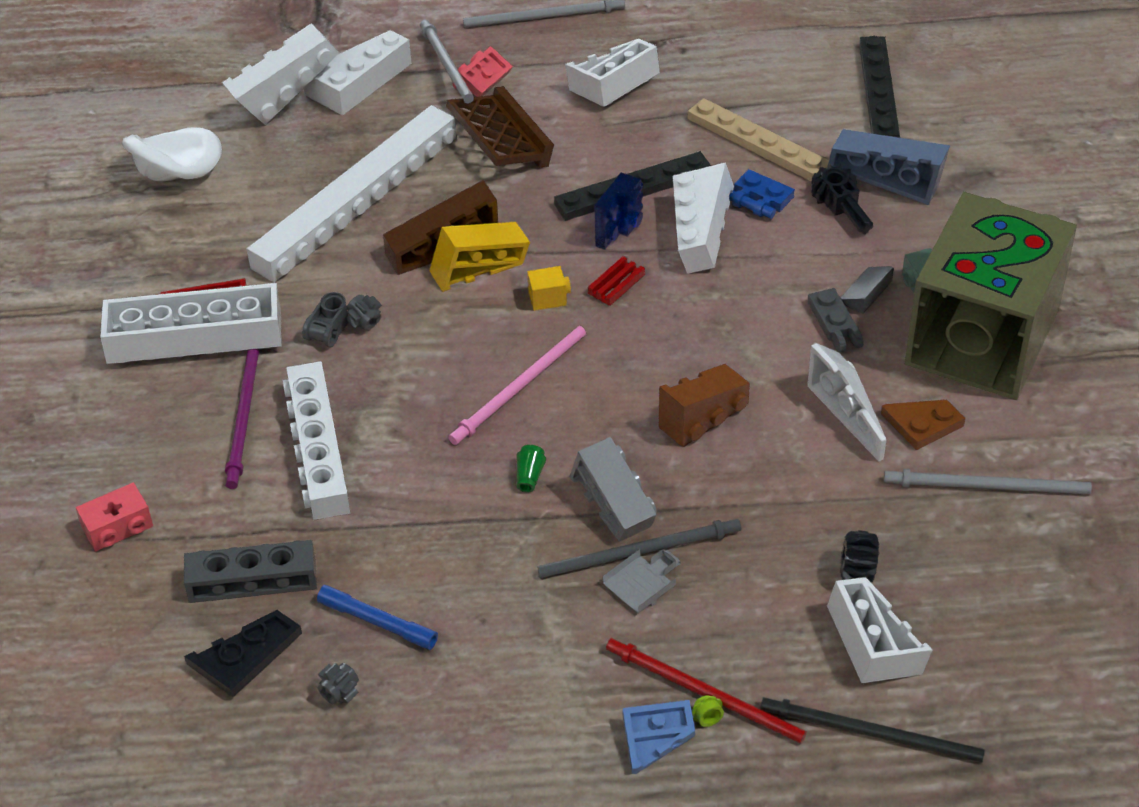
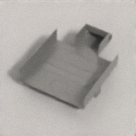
(641, 582)

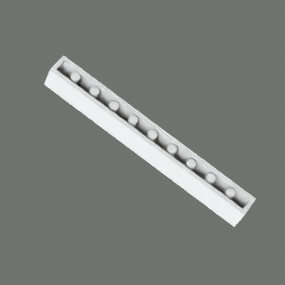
(351, 194)

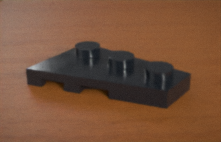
(242, 657)

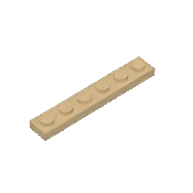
(756, 139)

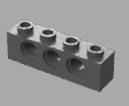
(250, 571)

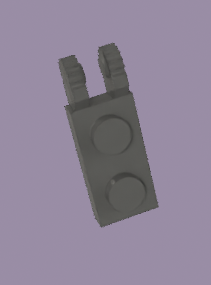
(835, 319)

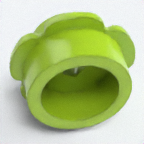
(707, 711)

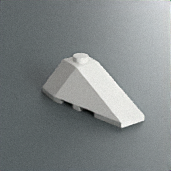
(842, 392)

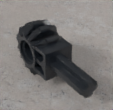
(839, 192)

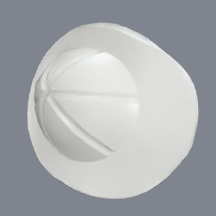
(175, 154)

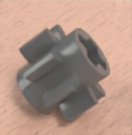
(364, 312)
(338, 683)

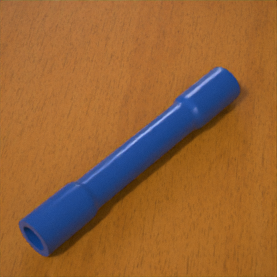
(409, 631)

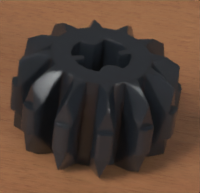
(859, 555)

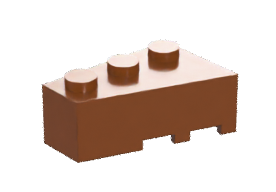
(701, 403)

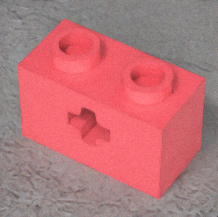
(114, 516)

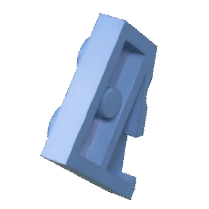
(656, 731)

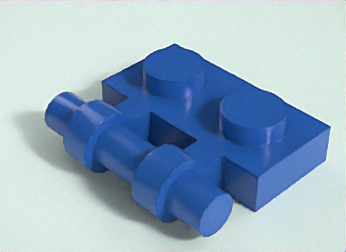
(760, 194)

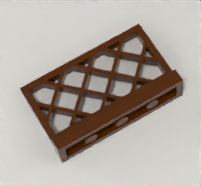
(512, 121)

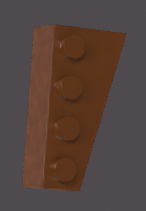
(415, 240)

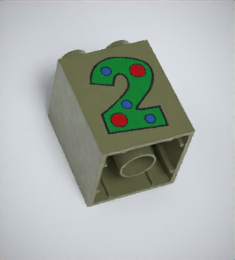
(989, 294)

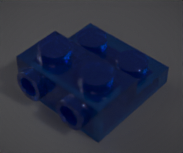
(618, 210)

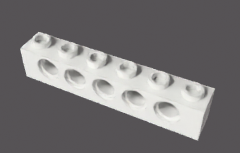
(317, 440)

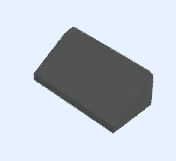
(867, 288)

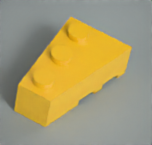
(475, 250)

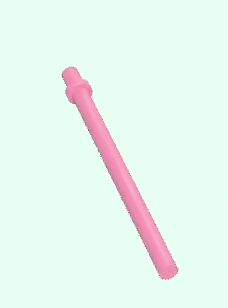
(468, 427)

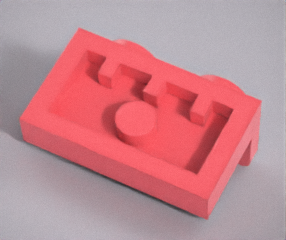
(484, 71)

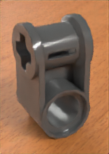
(327, 319)

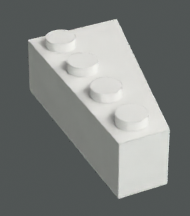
(360, 72)
(282, 73)
(700, 210)

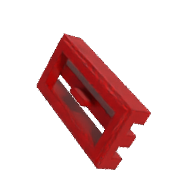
(612, 279)

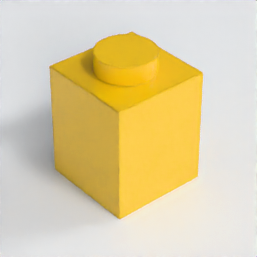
(548, 288)

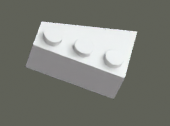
(614, 74)

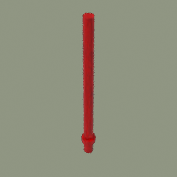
(630, 654)

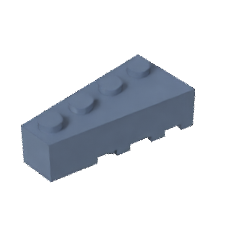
(892, 163)

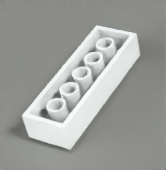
(191, 323)

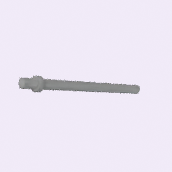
(606, 5)
(430, 32)
(909, 478)

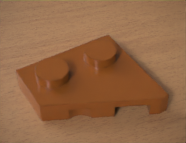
(923, 420)

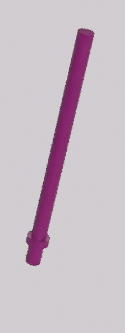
(234, 467)

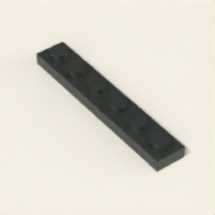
(878, 86)
(654, 179)

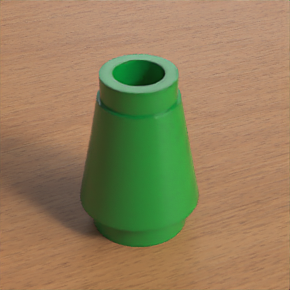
(529, 467)

